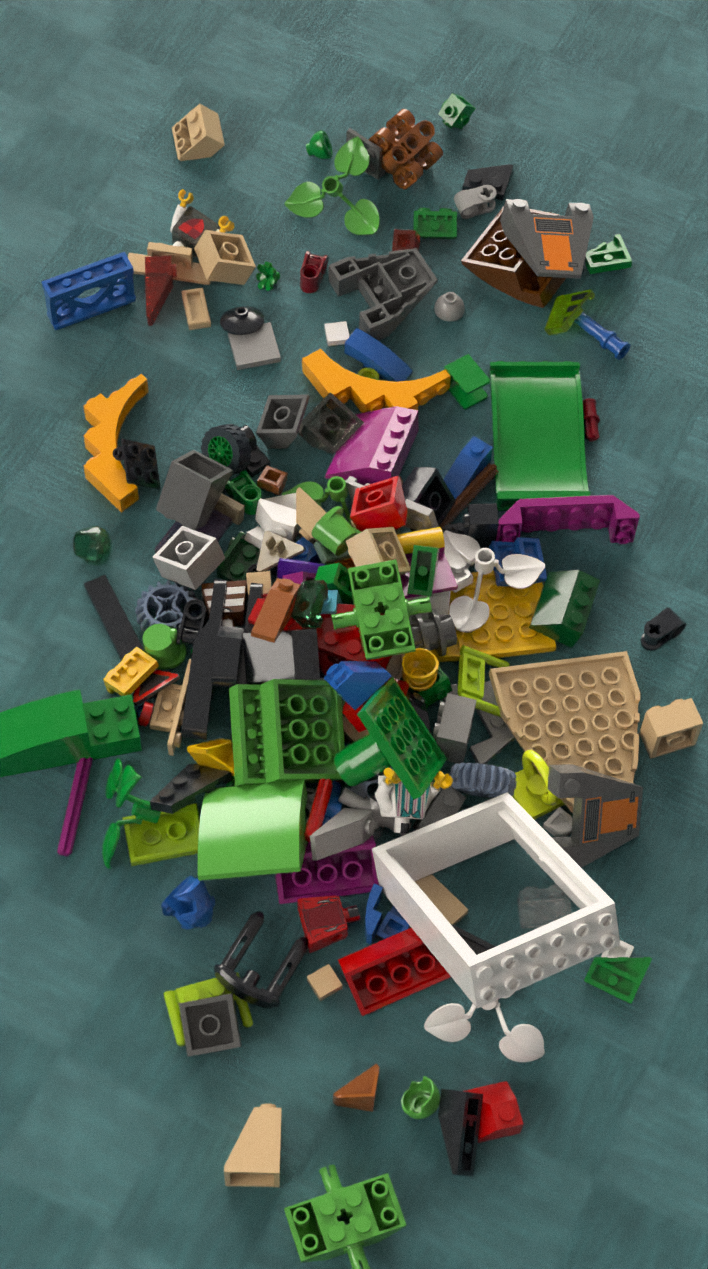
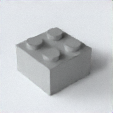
(188, 557)
(454, 726)

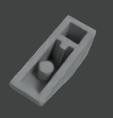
(342, 832)

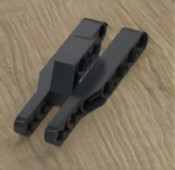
(215, 661)

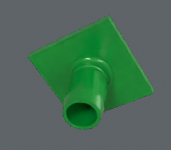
(394, 740)

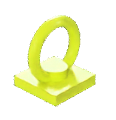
(532, 790)

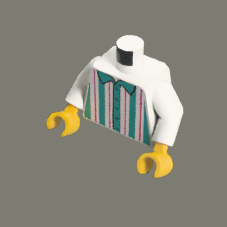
(398, 803)

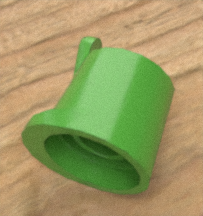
(334, 530)
(161, 644)

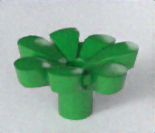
(267, 275)

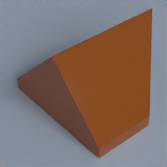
(360, 1091)

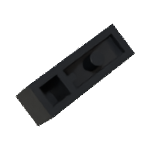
(460, 1124)

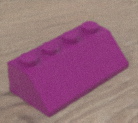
(336, 875)

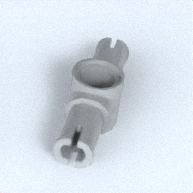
(357, 802)

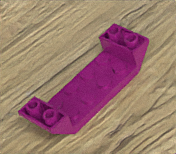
(571, 514)

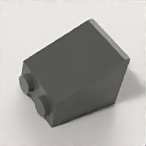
(192, 489)

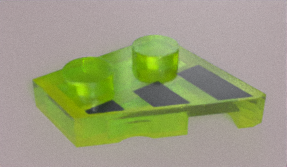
(566, 310)

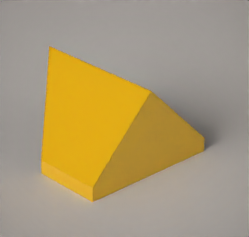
(214, 754)

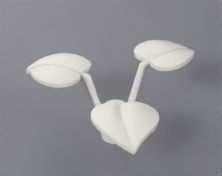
(519, 572)
(451, 1025)

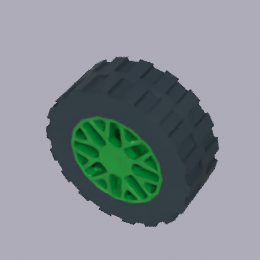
(227, 446)

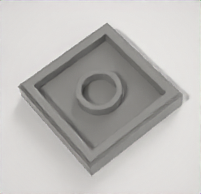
(255, 348)

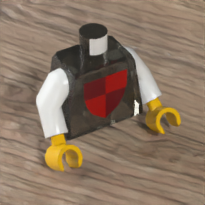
(190, 224)

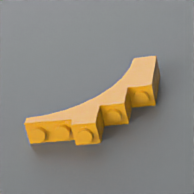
(367, 392)
(107, 418)

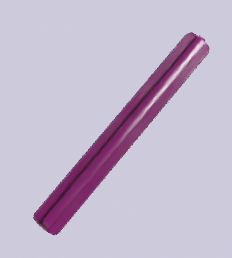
(74, 806)

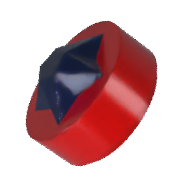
(144, 713)

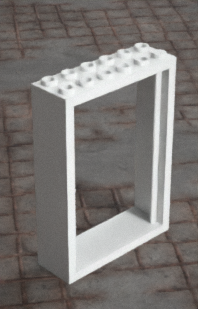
(520, 960)

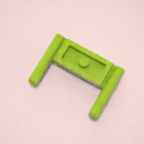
(472, 677)
(198, 991)

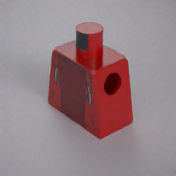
(325, 920)

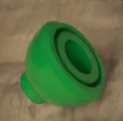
(320, 146)

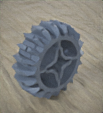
(166, 602)
(482, 780)

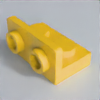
(130, 672)

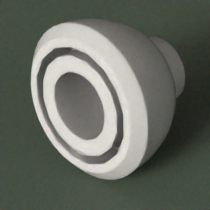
(449, 307)

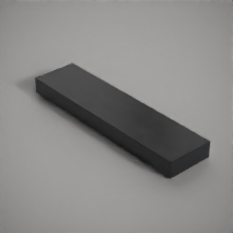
(112, 616)

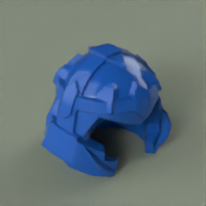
(190, 904)

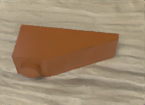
(276, 610)

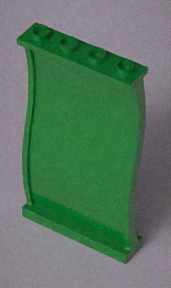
(537, 431)

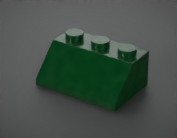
(564, 605)

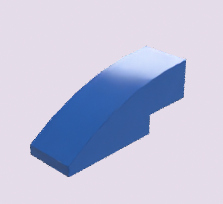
(376, 356)

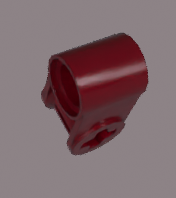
(312, 271)

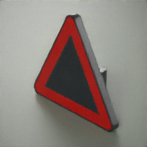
(153, 684)

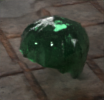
(92, 545)

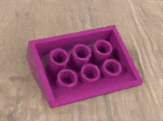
(377, 447)

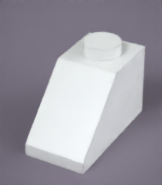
(277, 519)

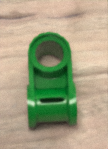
(244, 491)

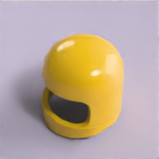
(420, 669)

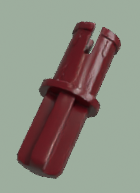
(591, 419)

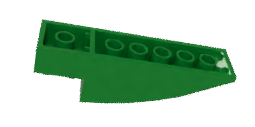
(64, 730)

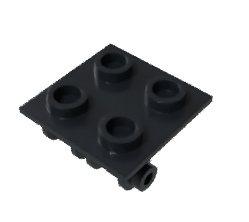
(139, 463)

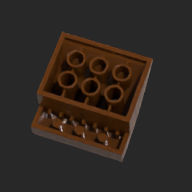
(502, 266)

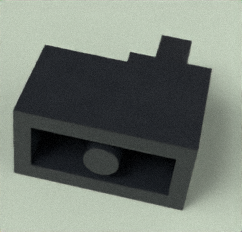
(479, 523)

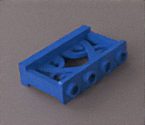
(101, 274)

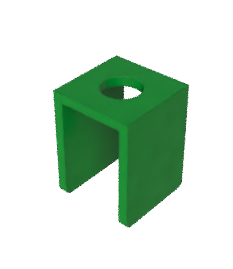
(467, 381)

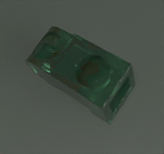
(310, 603)

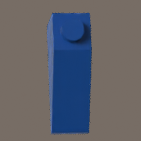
(468, 465)

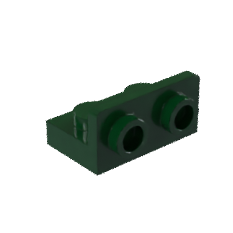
(238, 559)

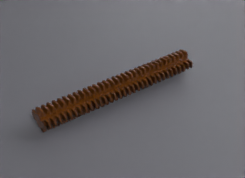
(467, 495)

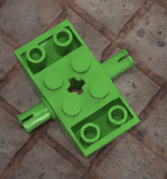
(379, 590)
(372, 1215)

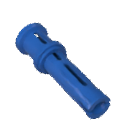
(607, 339)

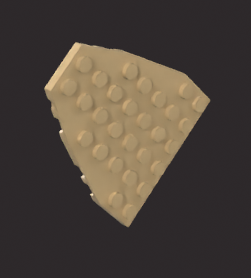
(574, 712)

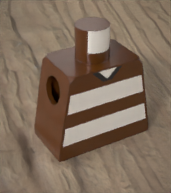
(235, 602)

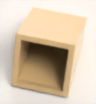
(257, 1152)

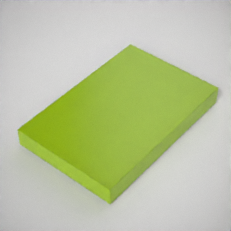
(169, 838)

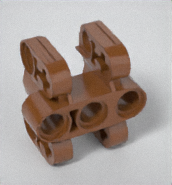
(408, 147)

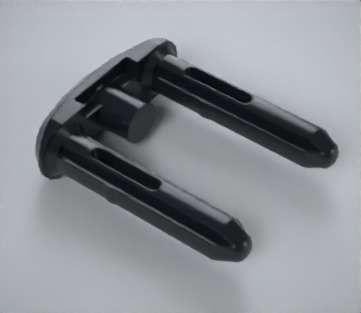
(246, 987)

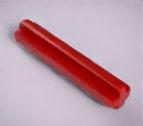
(319, 807)

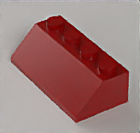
(391, 970)

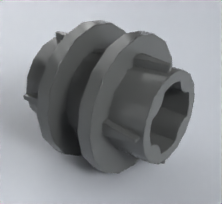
(433, 633)

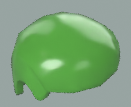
(421, 1099)

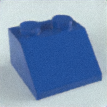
(356, 680)

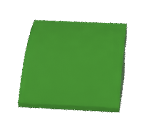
(285, 731)
(252, 830)

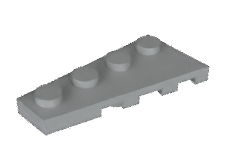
(418, 516)

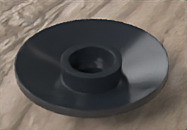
(242, 320)

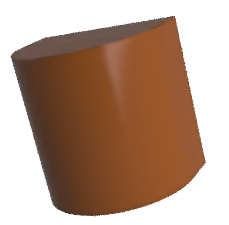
(272, 480)

